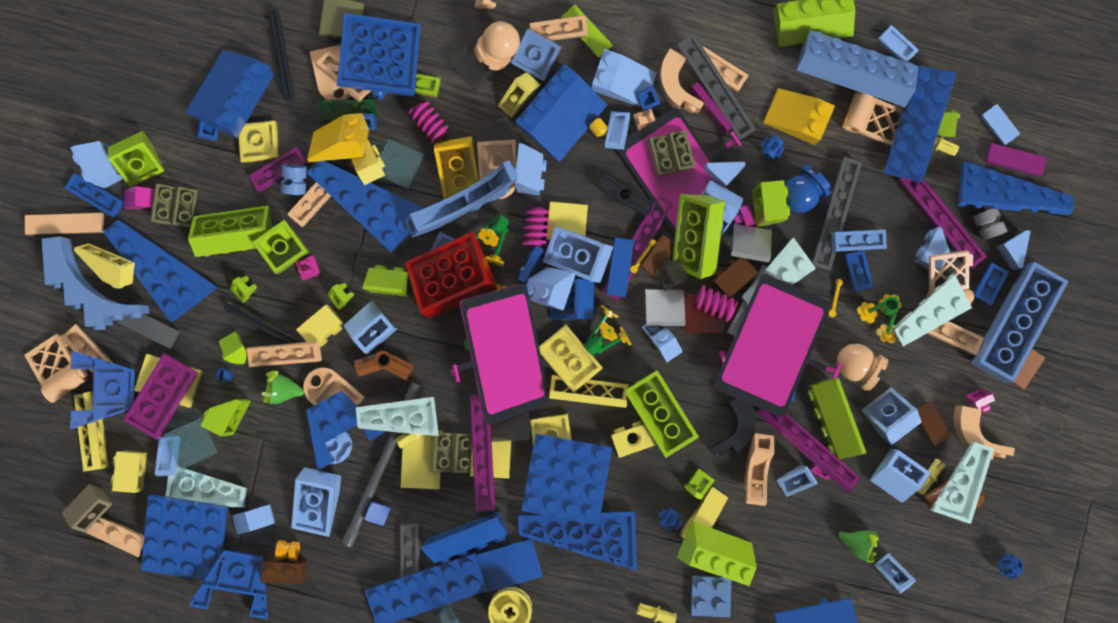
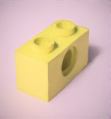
(625, 448)

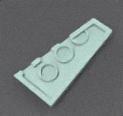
(788, 266)
(940, 307)
(407, 416)
(965, 485)
(203, 488)

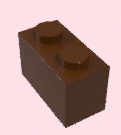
(734, 277)
(283, 571)

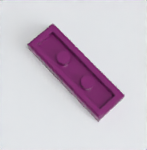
(711, 108)
(1015, 159)
(271, 172)

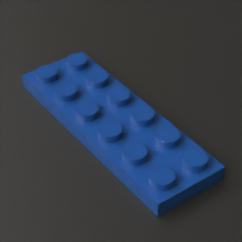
(920, 124)
(426, 589)

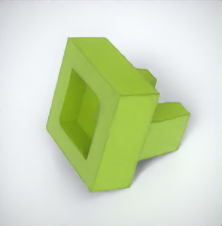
(240, 288)
(338, 296)

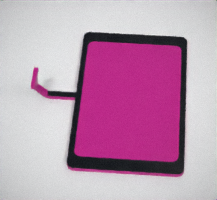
(671, 185)
(773, 345)
(504, 353)

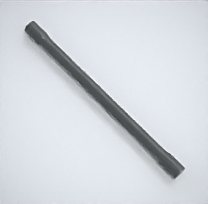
(353, 529)

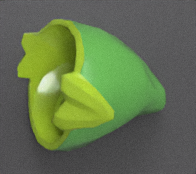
(280, 389)
(860, 544)

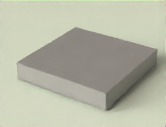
(751, 243)
(665, 308)

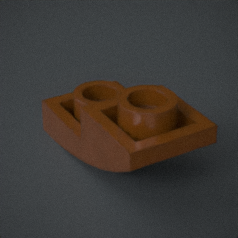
(933, 424)

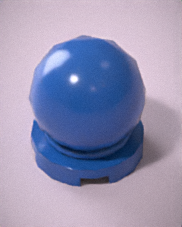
(806, 190)

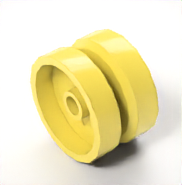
(510, 597)

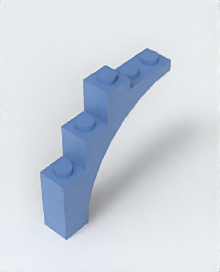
(467, 201)
(63, 273)

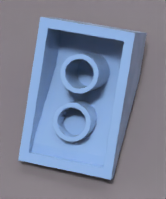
(622, 78)
(529, 171)
(578, 254)
(315, 501)

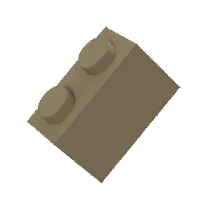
(86, 508)

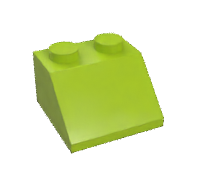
(135, 159)
(770, 203)
(281, 247)
(387, 281)
(225, 417)

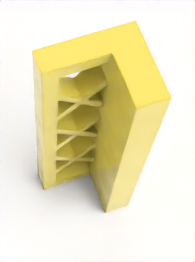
(588, 398)
(96, 437)

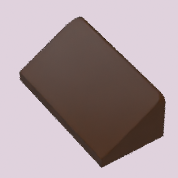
(660, 253)

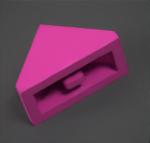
(138, 198)

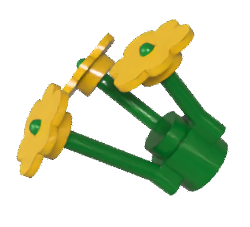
(497, 226)
(889, 306)
(594, 344)

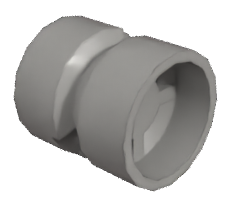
(989, 224)

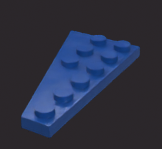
(1000, 191)
(370, 205)
(166, 278)
(609, 541)

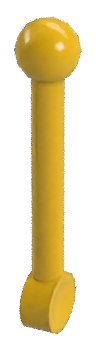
(634, 269)
(832, 313)

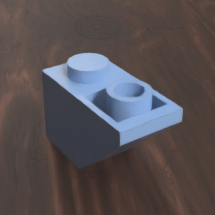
(934, 245)
(663, 341)

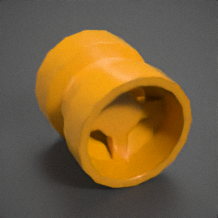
(287, 550)

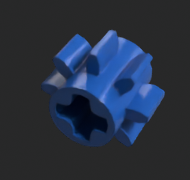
(772, 147)
(670, 519)
(1010, 566)

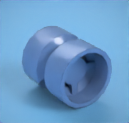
(293, 179)

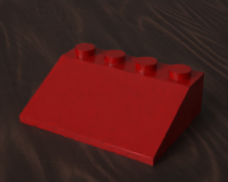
(450, 275)

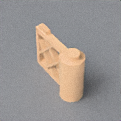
(862, 109)
(967, 261)
(59, 382)

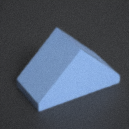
(723, 172)
(1015, 249)
(796, 480)
(253, 519)
(894, 573)

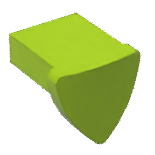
(949, 123)
(233, 349)
(699, 484)

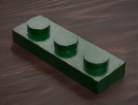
(336, 108)

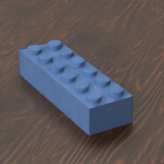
(858, 68)
(1019, 322)

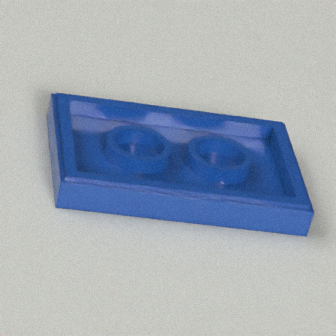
(510, 565)

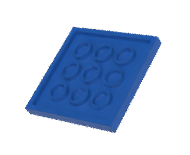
(378, 54)
(566, 479)
(182, 536)

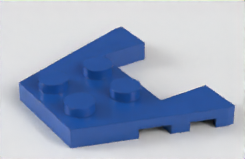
(111, 389)
(330, 420)
(237, 574)

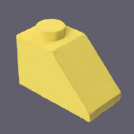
(519, 94)

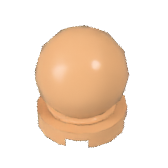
(497, 45)
(861, 365)

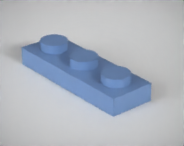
(858, 240)

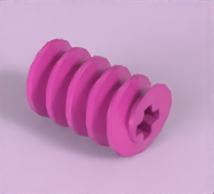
(429, 122)
(535, 226)
(715, 303)

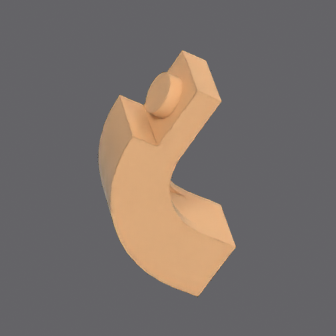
(670, 84)
(968, 431)
(757, 467)

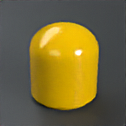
(598, 128)

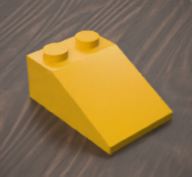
(799, 115)
(340, 139)
(456, 165)

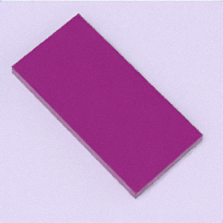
(160, 396)

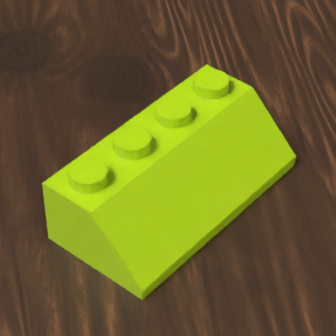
(797, 18)
(228, 230)
(698, 234)
(661, 413)
(836, 418)
(718, 553)

